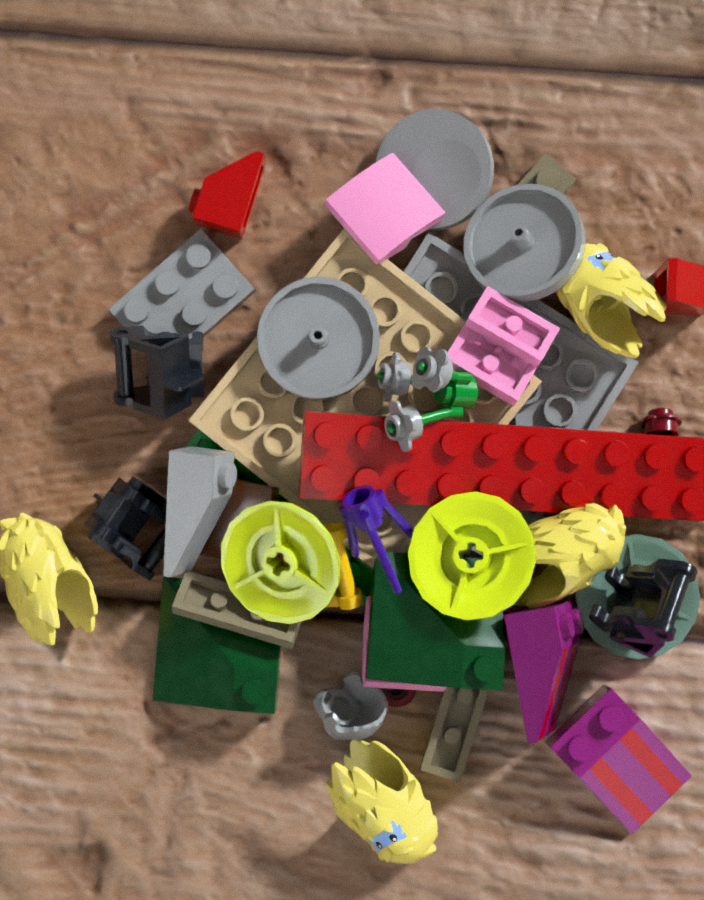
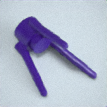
(364, 510)

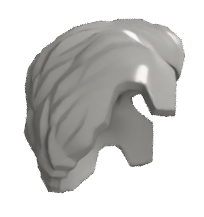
(351, 711)

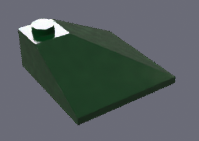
(421, 645)
(211, 664)

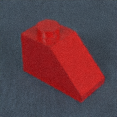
(228, 196)
(680, 286)

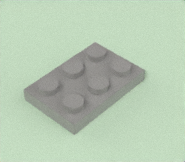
(186, 291)

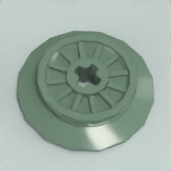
(641, 551)

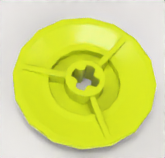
(450, 532)
(257, 573)

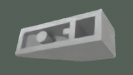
(196, 496)

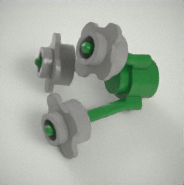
(431, 370)

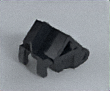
(173, 370)
(122, 517)
(645, 604)

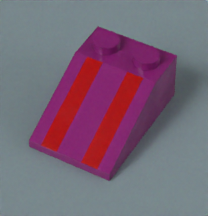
(543, 656)
(618, 758)

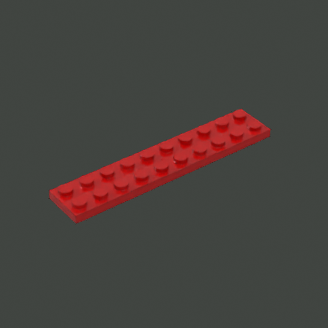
(519, 463)

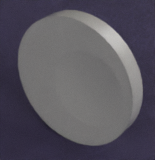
(446, 158)
(525, 242)
(318, 338)

